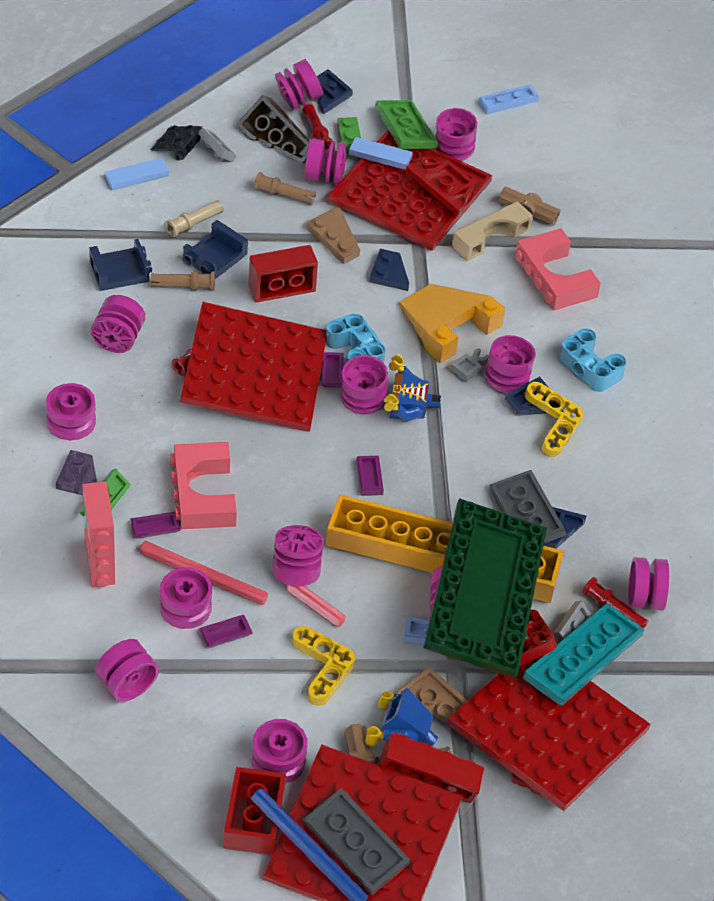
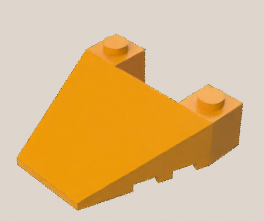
(441, 309)

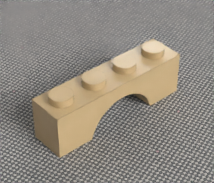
(510, 220)

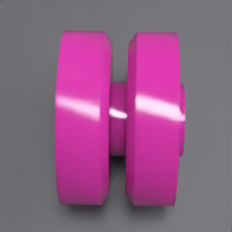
(71, 411)
(648, 583)
(185, 598)
(127, 670)
(280, 748)

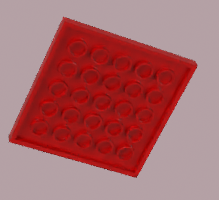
(398, 201)
(254, 366)
(549, 744)
(404, 808)

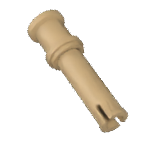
(186, 221)

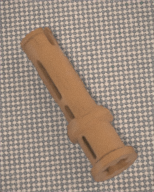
(275, 186)
(193, 280)

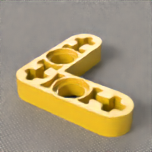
(564, 419)
(331, 662)

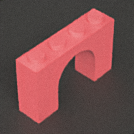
(557, 289)
(194, 508)
(99, 534)

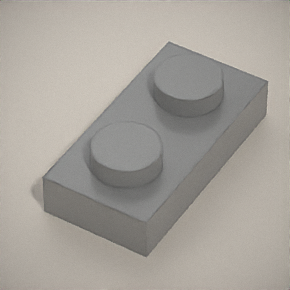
(213, 142)
(573, 619)

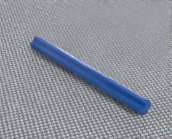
(308, 846)

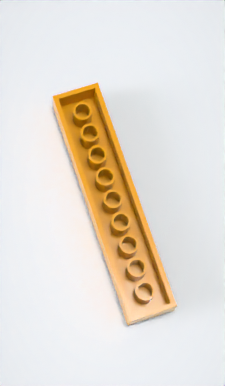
(411, 539)

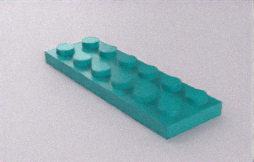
(583, 654)

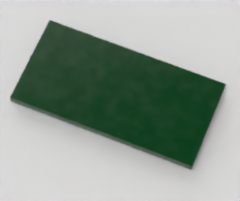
(486, 588)

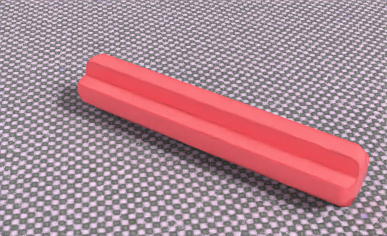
(317, 604)

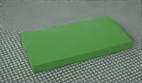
(406, 124)

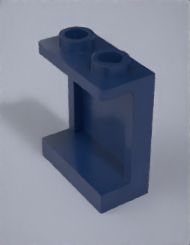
(217, 250)
(120, 267)

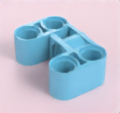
(355, 332)
(579, 357)

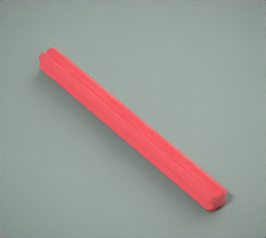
(216, 578)

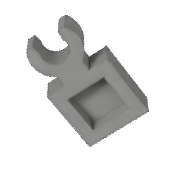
(468, 366)

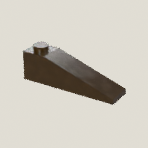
(275, 129)

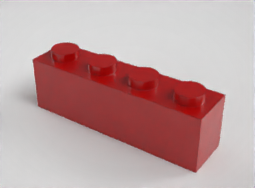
(432, 766)

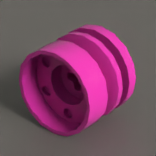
(299, 84)
(456, 133)
(325, 161)
(118, 323)
(509, 363)
(364, 384)
(297, 555)

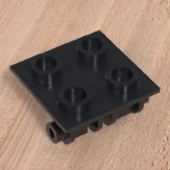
(179, 140)

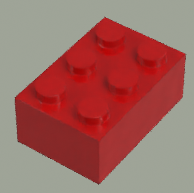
(283, 273)
(246, 824)

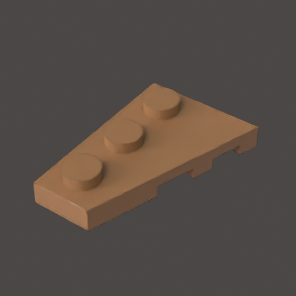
(335, 234)
(435, 694)

